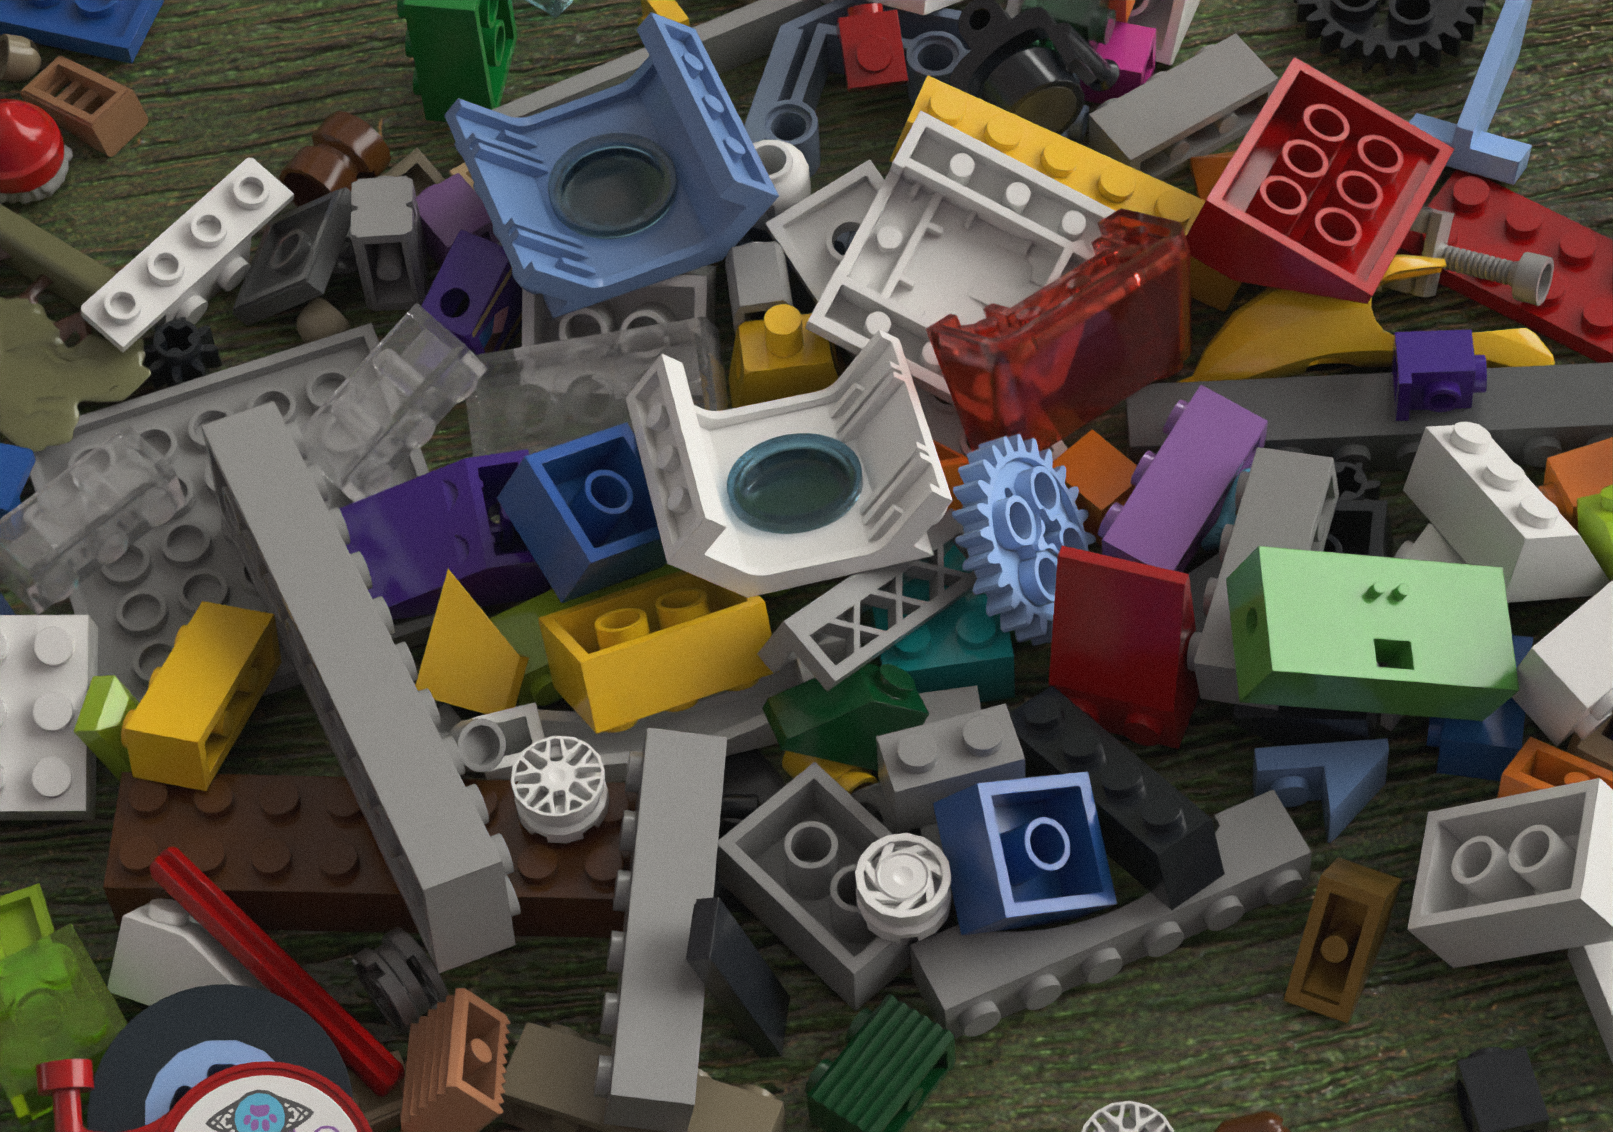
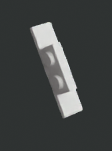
(190, 259)

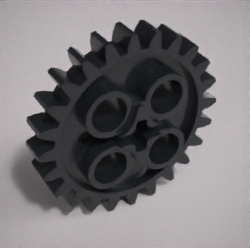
(1410, 33)

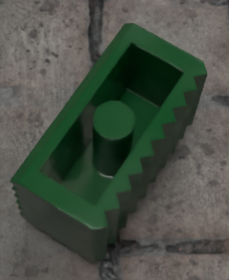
(882, 1073)

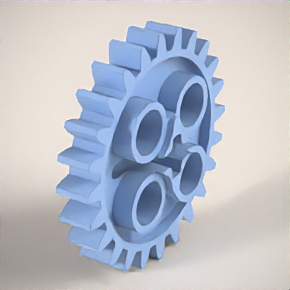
(1013, 531)

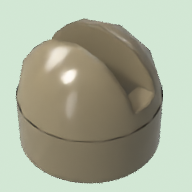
(18, 58)
(320, 320)

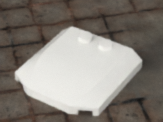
(951, 237)

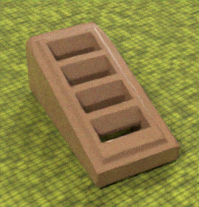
(90, 108)

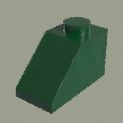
(847, 718)

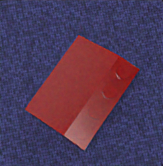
(1317, 191)

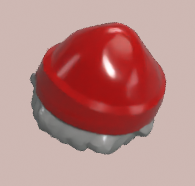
(30, 153)

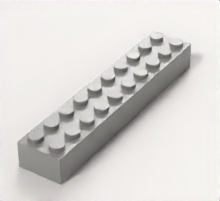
(363, 688)

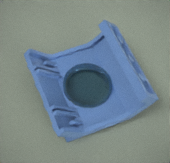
(620, 179)

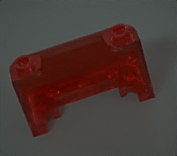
(1076, 340)

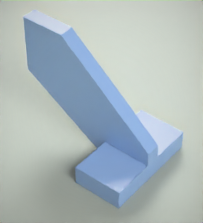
(1474, 147)

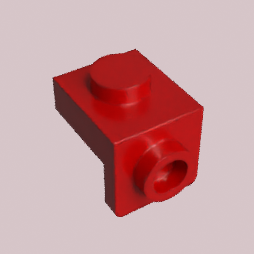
(871, 47)

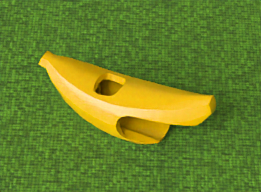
(1290, 330)

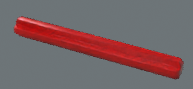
(275, 968)

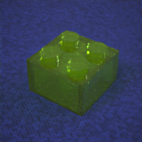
(51, 1012)

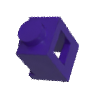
(1435, 371)

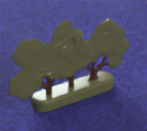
(37, 371)

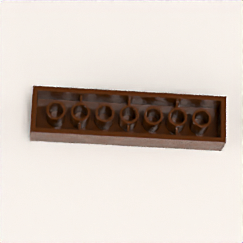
(307, 861)

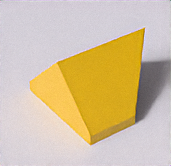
(468, 657)

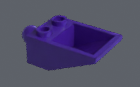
(440, 525)

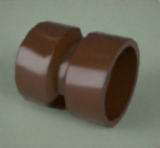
(341, 154)

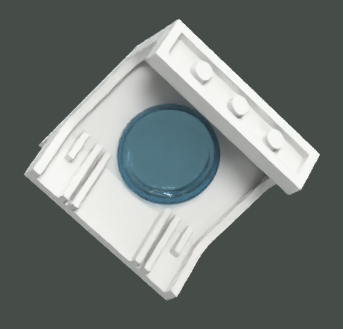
(791, 482)

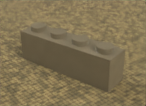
(554, 1080)

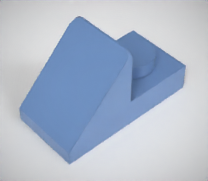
(1336, 773)

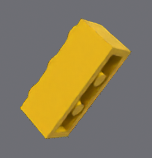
(202, 695)

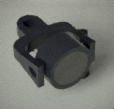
(1033, 81)

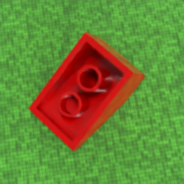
(1124, 645)

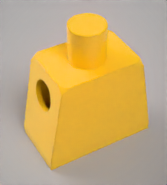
(780, 358)

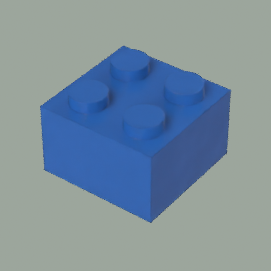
(586, 512)
(1024, 852)

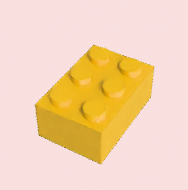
(654, 649)

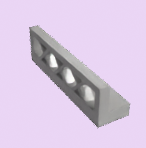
(840, 609)

